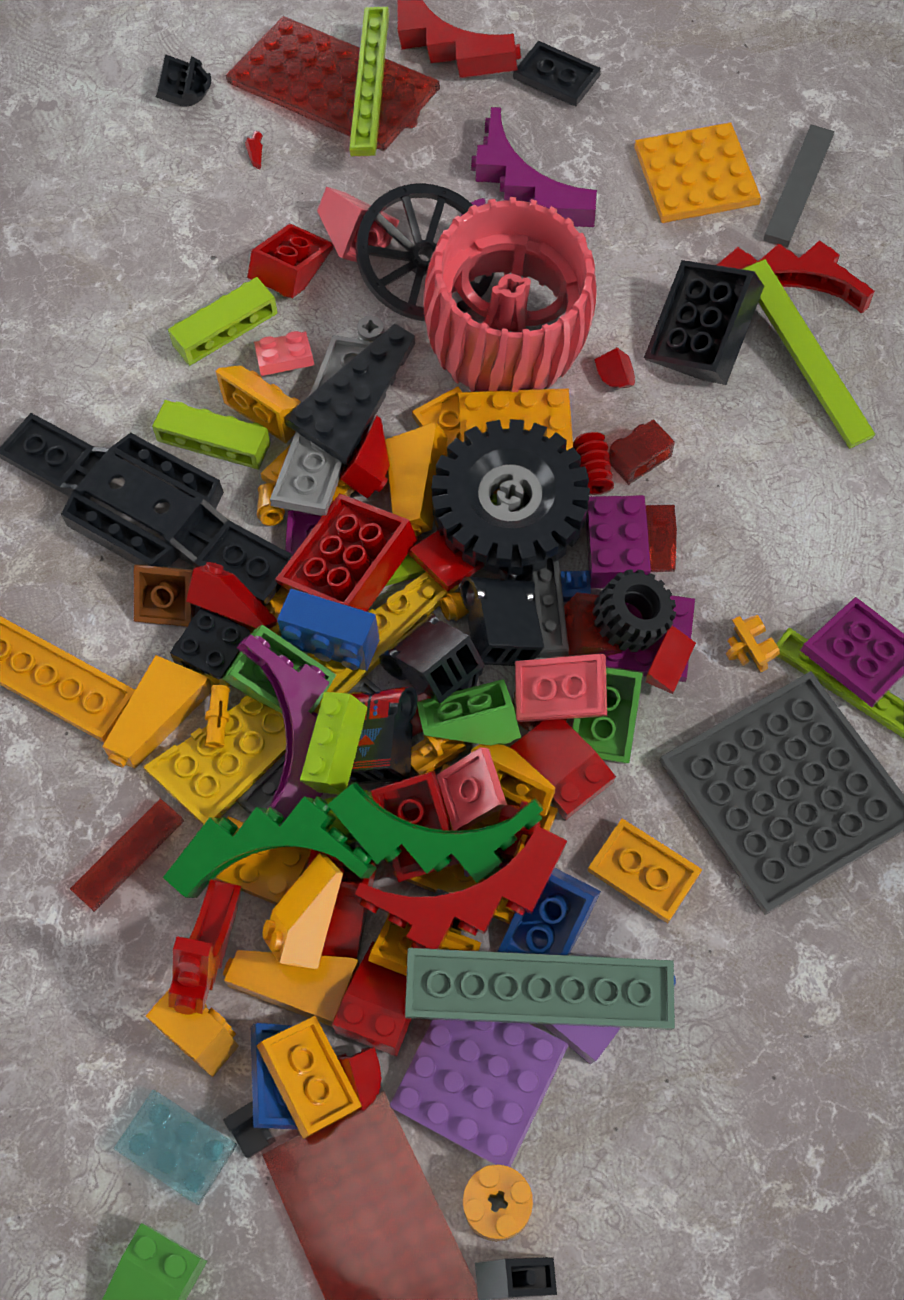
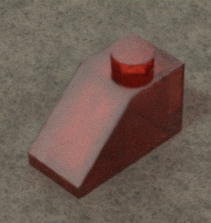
(662, 537)

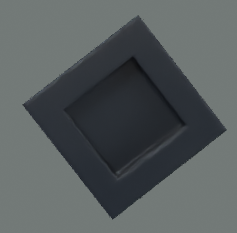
(249, 1139)

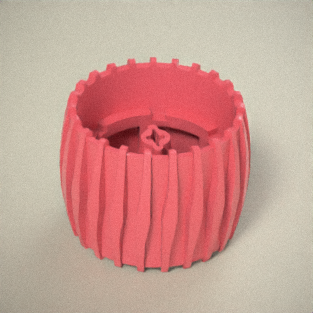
(526, 243)

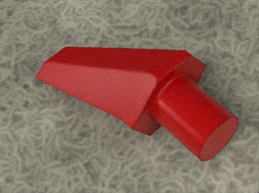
(254, 149)

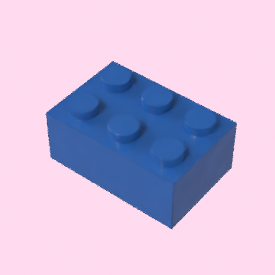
(329, 629)

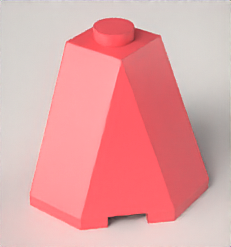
(342, 218)

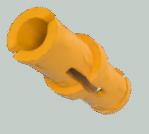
(217, 716)

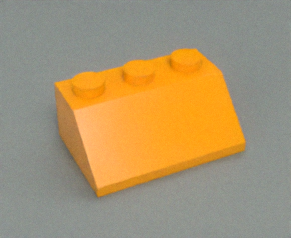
(257, 399)

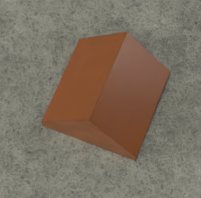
(162, 595)

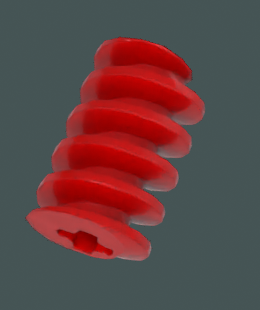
(596, 460)

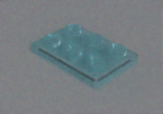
(175, 1147)

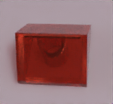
(581, 629)

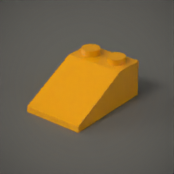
(304, 915)

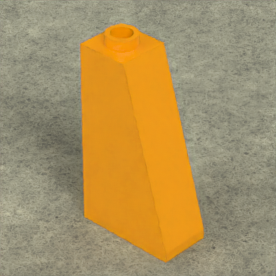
(411, 471)
(154, 711)
(290, 986)

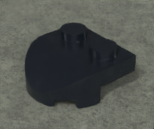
(182, 81)

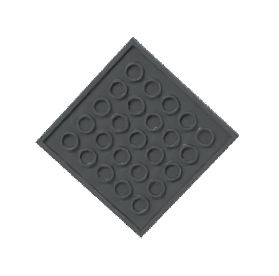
(787, 791)

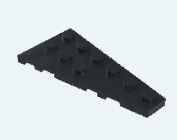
(350, 399)

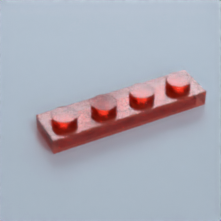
(127, 855)

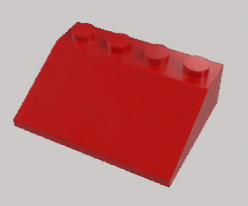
(349, 554)

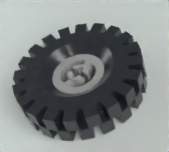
(516, 464)

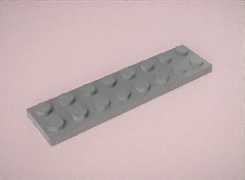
(308, 472)

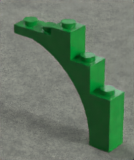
(383, 833)
(220, 846)

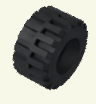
(648, 597)

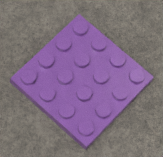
(480, 1083)

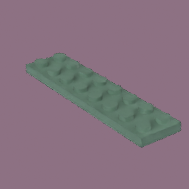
(540, 989)

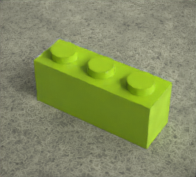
(334, 743)

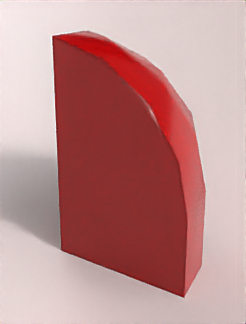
(615, 369)
(364, 1074)

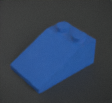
(555, 919)

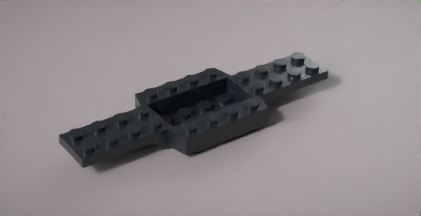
(151, 476)

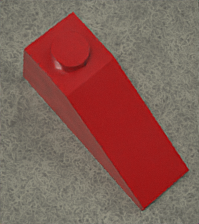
(368, 461)
(227, 595)

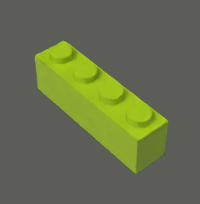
(223, 321)
(211, 434)

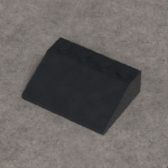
(705, 320)

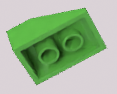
(253, 682)
(472, 715)
(613, 734)
(154, 1269)

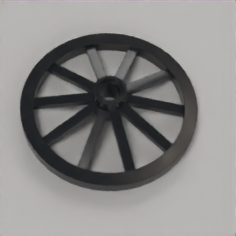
(420, 247)

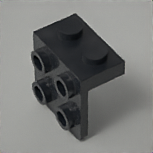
(209, 643)

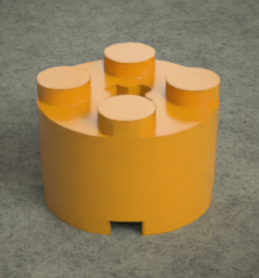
(478, 1210)

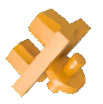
(746, 631)
(434, 752)

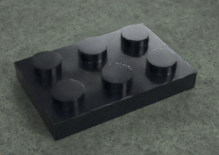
(557, 73)

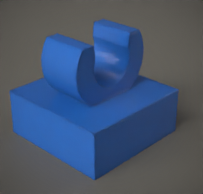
(574, 582)

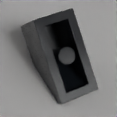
(515, 1278)

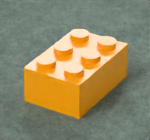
(200, 1036)

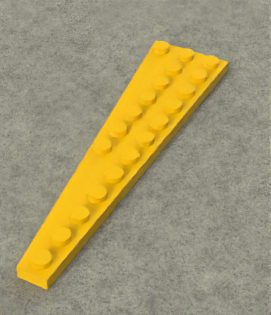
(255, 738)

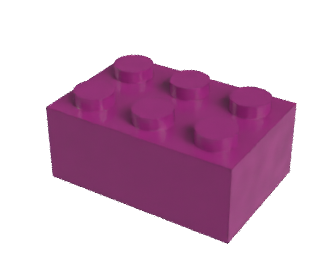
(616, 537)

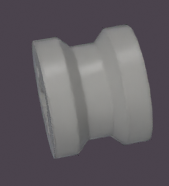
(371, 324)

